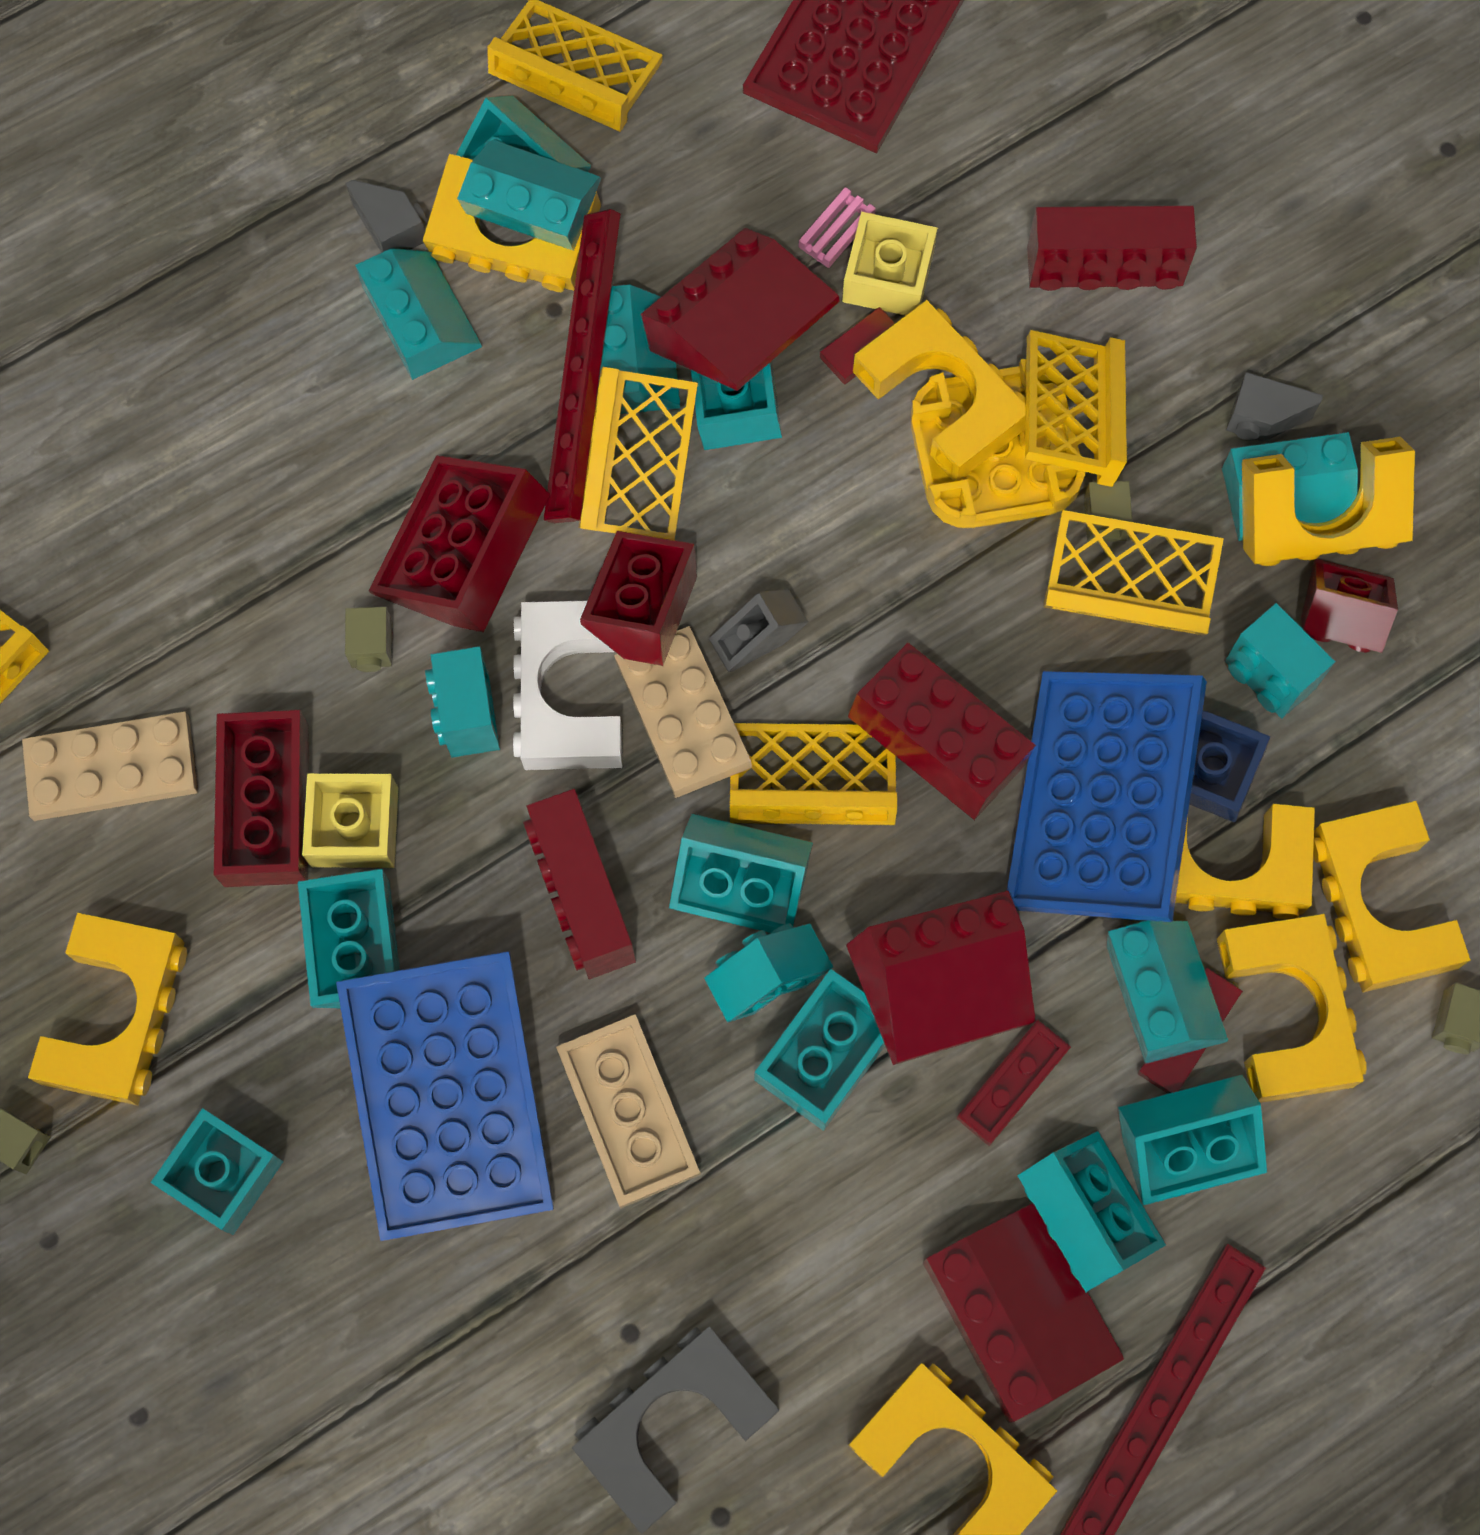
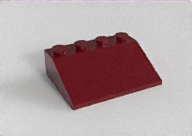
(737, 310)
(461, 541)
(946, 976)
(1022, 1312)

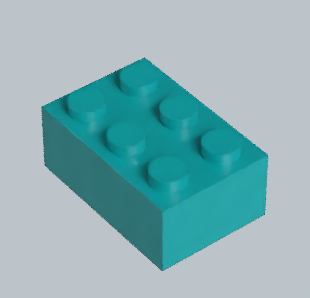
(823, 1051)

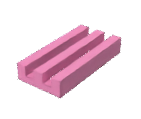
(854, 205)

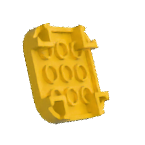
(1006, 483)

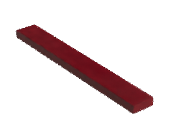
(582, 367)
(1165, 1395)

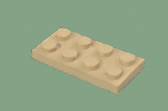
(685, 716)
(109, 766)
(628, 1111)

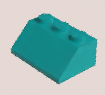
(513, 124)
(528, 193)
(417, 309)
(629, 351)
(1322, 476)
(739, 874)
(346, 931)
(1165, 989)
(1194, 1139)
(1091, 1210)

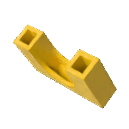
(457, 236)
(929, 341)
(1377, 517)
(1281, 882)
(1303, 951)
(1377, 952)
(121, 1066)
(925, 1403)

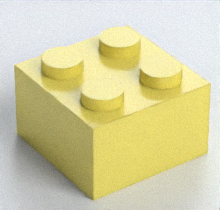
(889, 264)
(350, 820)

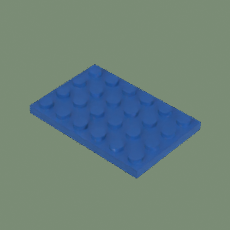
(1107, 795)
(445, 1095)

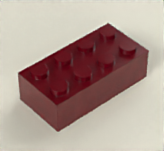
(1111, 247)
(941, 730)
(260, 798)
(584, 892)

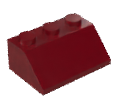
(641, 596)

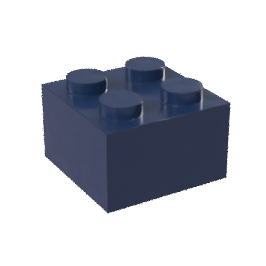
(1225, 765)

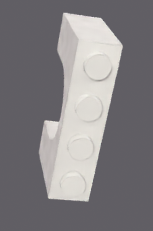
(547, 737)

